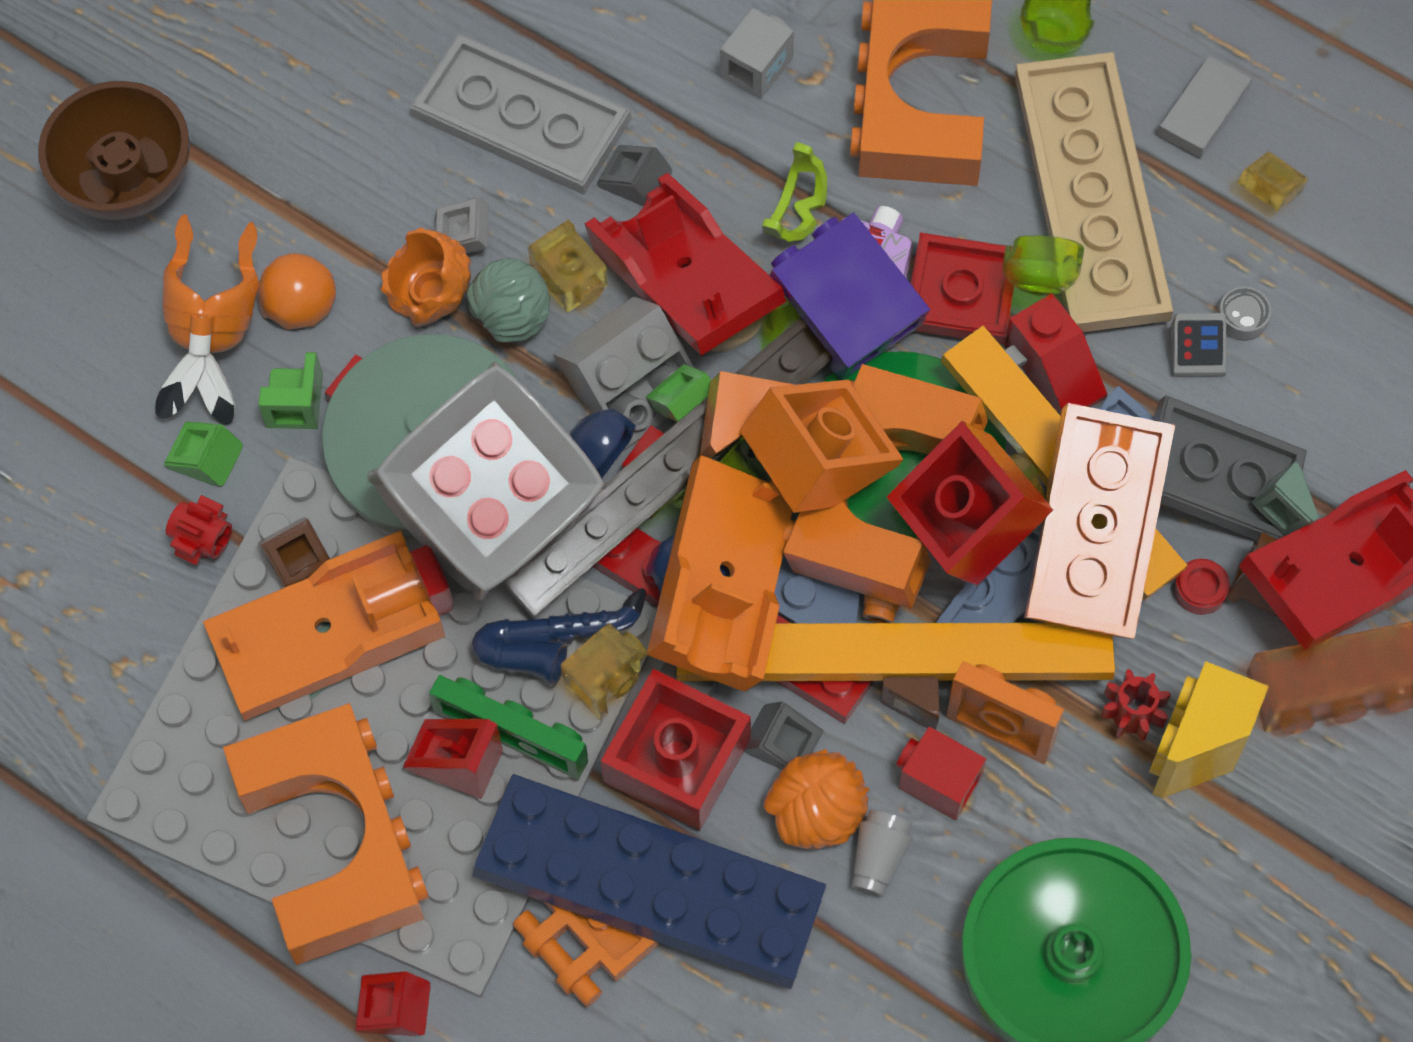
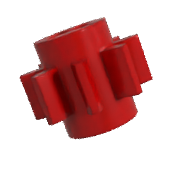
(198, 530)
(1134, 689)

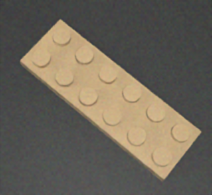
(1094, 189)

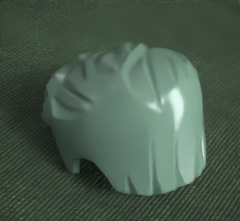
(510, 299)

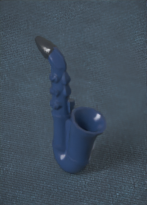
(528, 644)

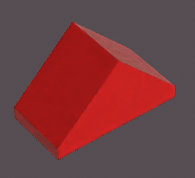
(456, 753)

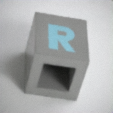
(757, 52)

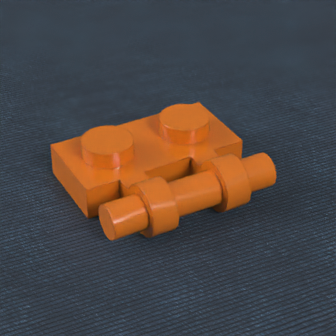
(605, 946)

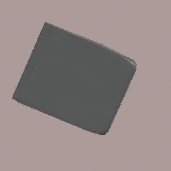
(633, 172)
(782, 735)

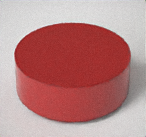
(1202, 587)

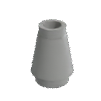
(879, 851)

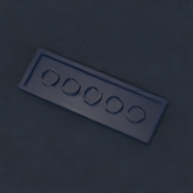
(650, 880)

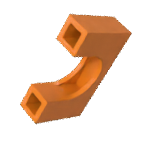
(895, 137)
(860, 556)
(376, 887)

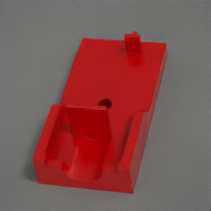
(708, 298)
(1310, 571)

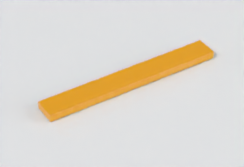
(932, 649)

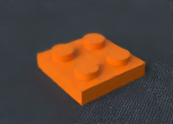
(1004, 712)

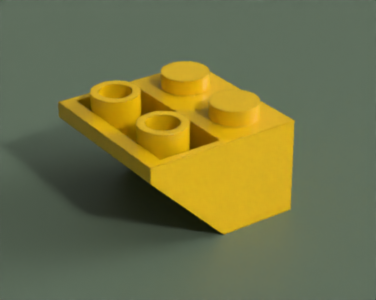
(1206, 729)

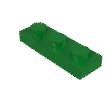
(553, 746)

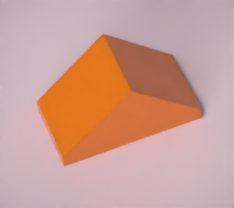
(728, 407)

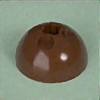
(115, 150)

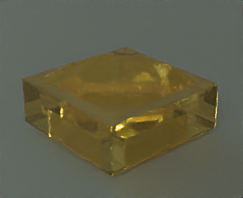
(1273, 180)

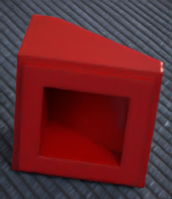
(393, 1004)

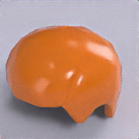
(296, 291)

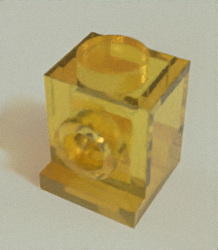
(554, 258)
(604, 668)

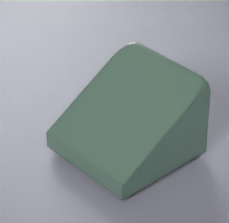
(1287, 500)

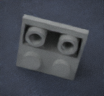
(623, 362)

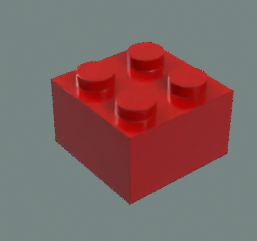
(969, 503)
(676, 749)

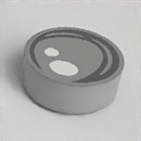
(1246, 312)

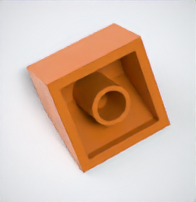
(819, 443)

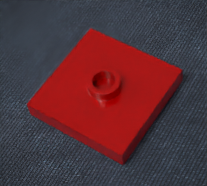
(962, 286)

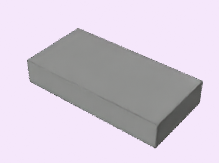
(1204, 106)

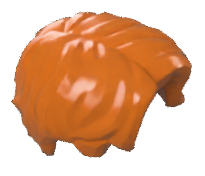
(427, 276)
(818, 800)

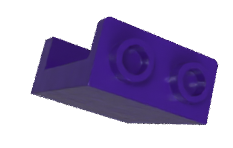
(849, 293)

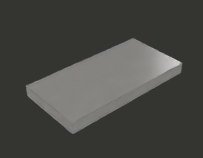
(521, 113)

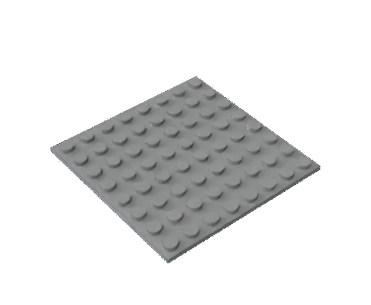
(181, 799)

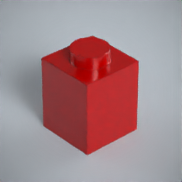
(940, 772)

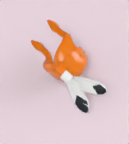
(205, 328)

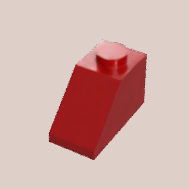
(1056, 355)

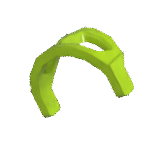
(803, 162)

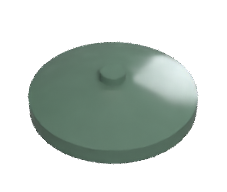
(384, 403)

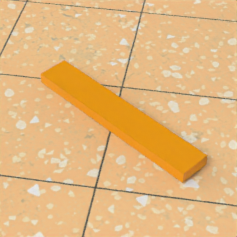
(1032, 427)

